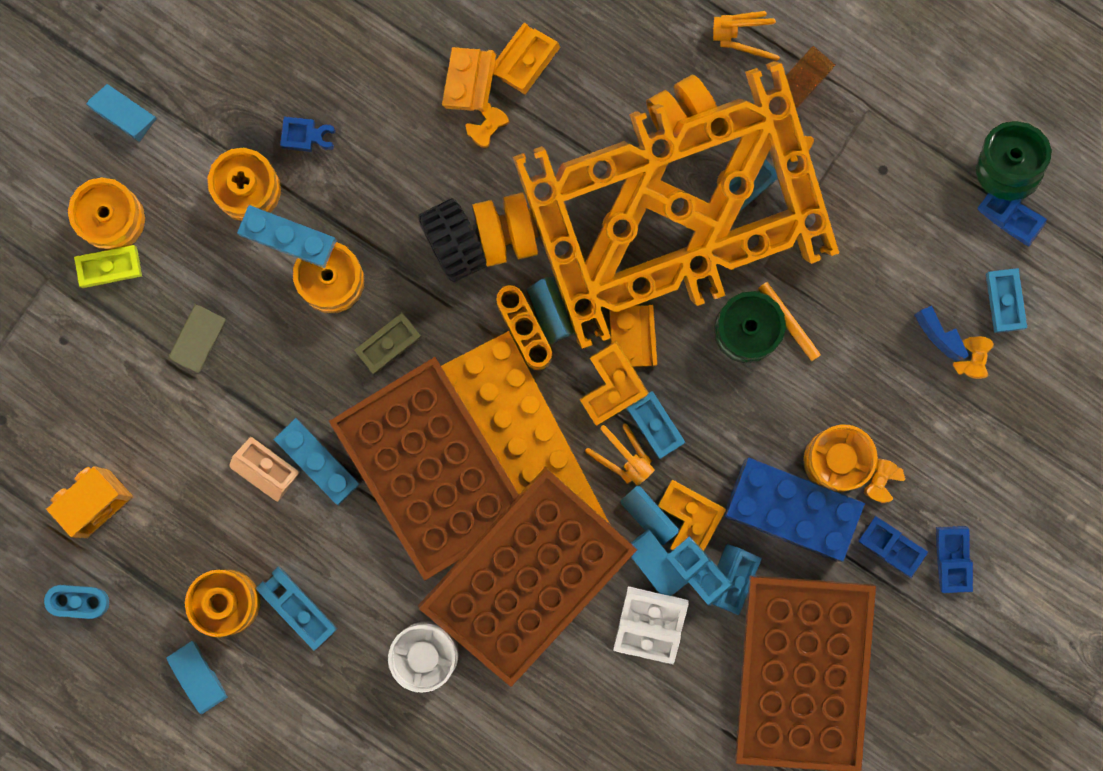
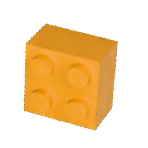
(88, 502)

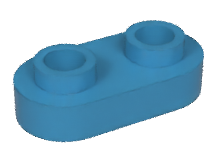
(78, 601)

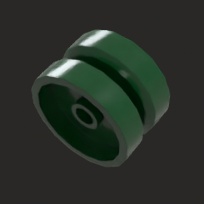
(1013, 160)
(740, 343)

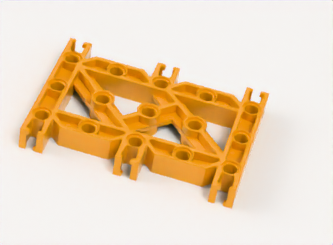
(711, 221)

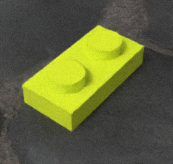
(108, 266)

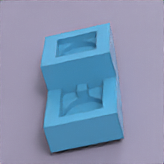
(656, 567)
(699, 571)
(196, 677)

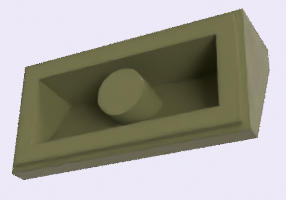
(197, 338)

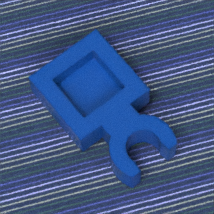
(301, 134)

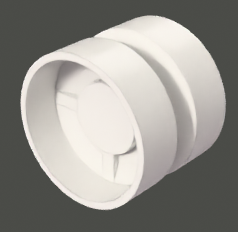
(423, 657)

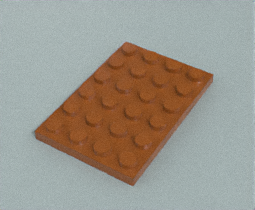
(426, 466)
(527, 577)
(805, 673)

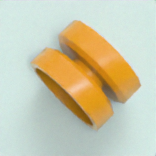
(241, 167)
(89, 209)
(340, 291)

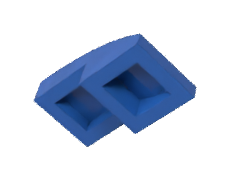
(1013, 218)
(948, 342)
(893, 547)
(954, 559)

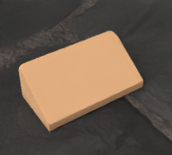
(263, 469)

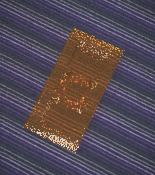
(808, 74)

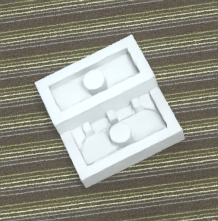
(650, 625)

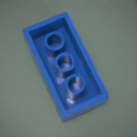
(793, 509)

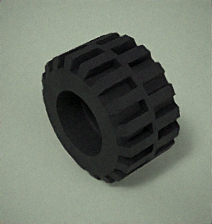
(452, 240)

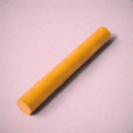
(792, 325)

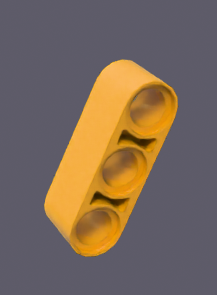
(520, 313)

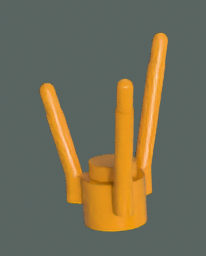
(727, 28)
(637, 467)

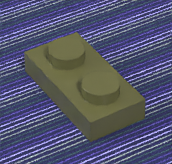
(388, 343)

